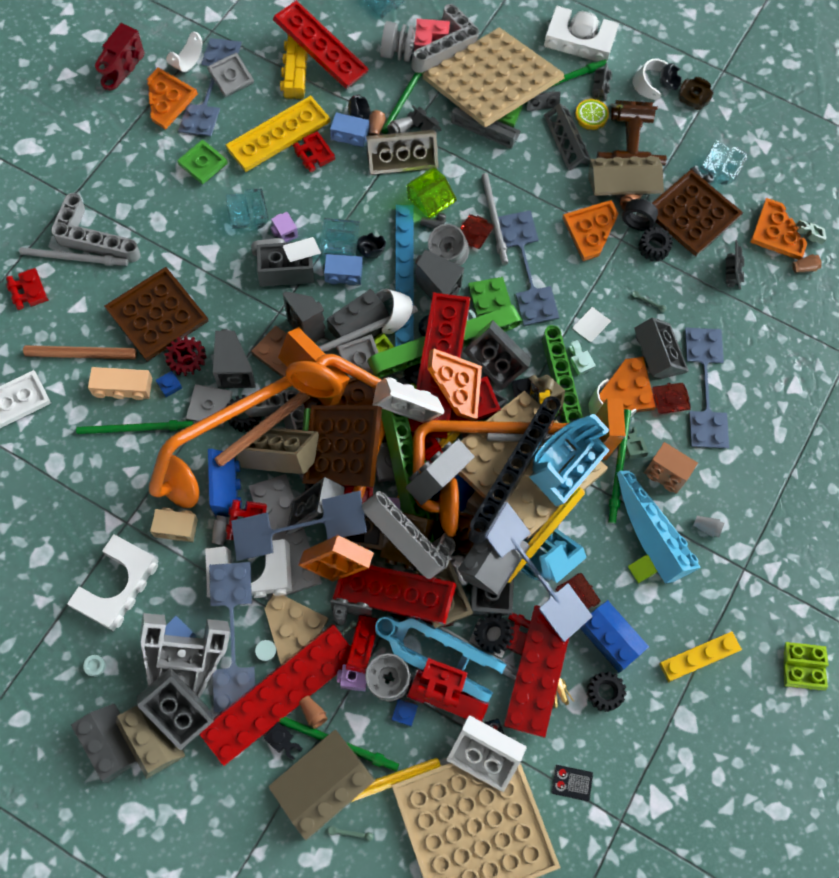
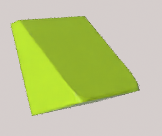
(382, 343)
(642, 569)

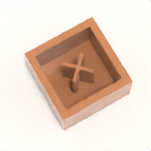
(670, 468)

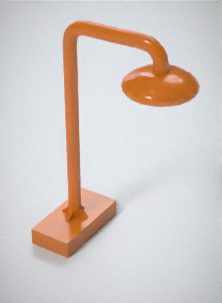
(174, 477)
(447, 507)
(337, 555)

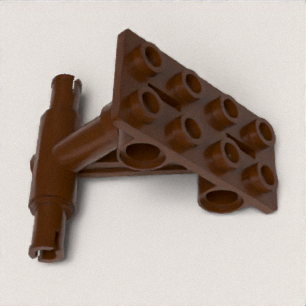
(634, 115)

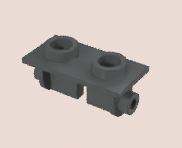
(601, 82)
(544, 101)
(419, 117)

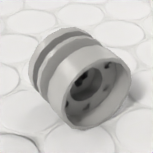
(397, 41)
(446, 237)
(383, 666)

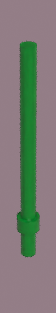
(590, 68)
(401, 101)
(172, 425)
(614, 502)
(376, 759)

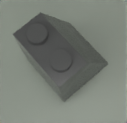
(438, 274)
(230, 362)

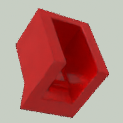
(431, 447)

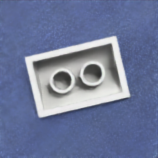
(407, 400)
(486, 753)

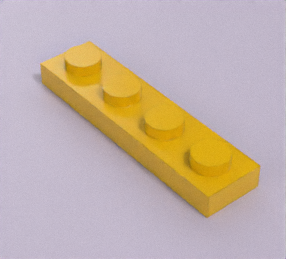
(700, 656)

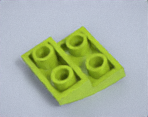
(805, 666)

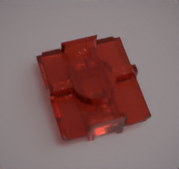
(476, 230)
(671, 398)
(583, 590)

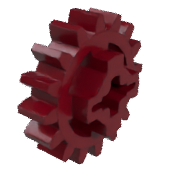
(186, 357)

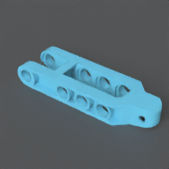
(395, 632)

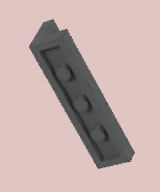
(496, 131)
(573, 135)

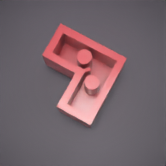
(430, 31)

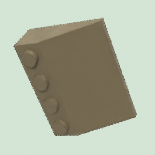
(321, 784)

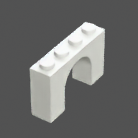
(561, 39)
(275, 577)
(110, 611)

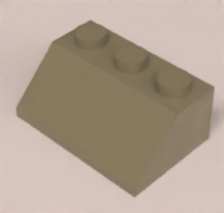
(147, 742)

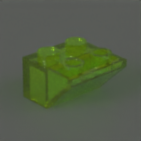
(430, 192)

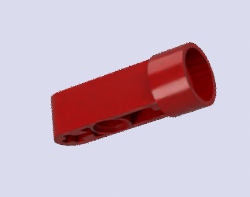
(466, 706)

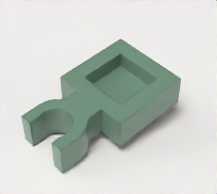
(814, 232)
(635, 446)

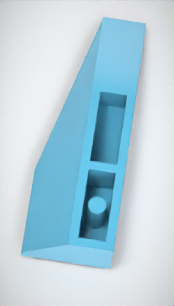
(655, 532)

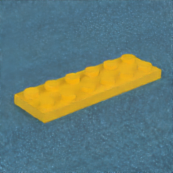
(278, 133)

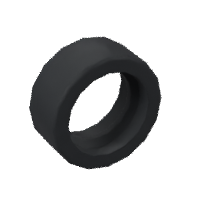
(640, 206)

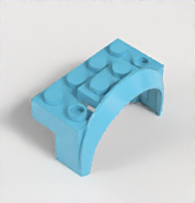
(556, 452)
(560, 559)

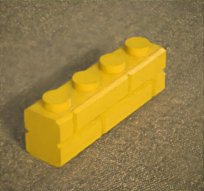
(294, 70)

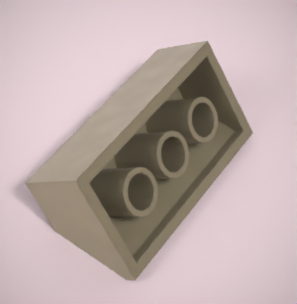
(402, 152)
(626, 176)
(281, 451)

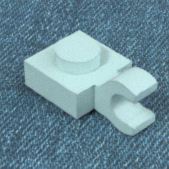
(581, 360)

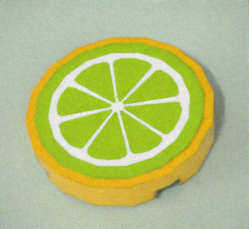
(592, 114)

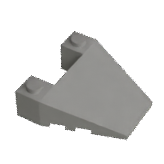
(188, 657)

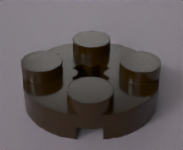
(694, 100)

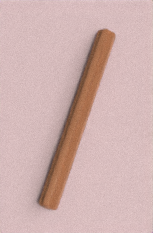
(79, 352)
(261, 428)

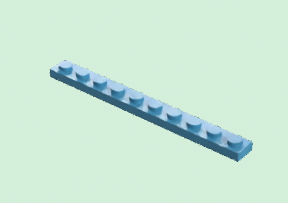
(405, 266)

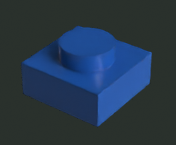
(169, 384)
(404, 712)

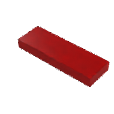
(362, 644)

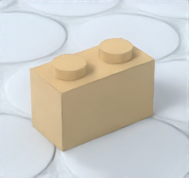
(174, 525)

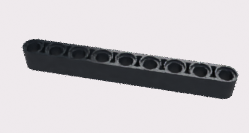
(511, 474)

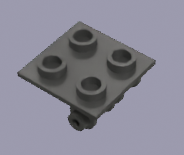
(734, 266)
(342, 608)

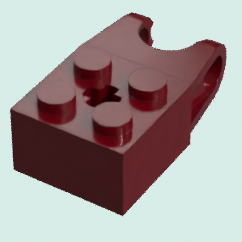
(119, 55)

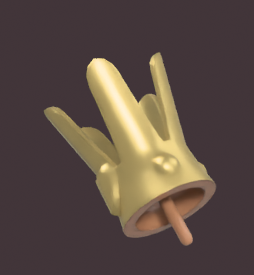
(561, 691)

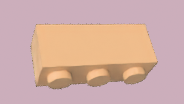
(120, 383)

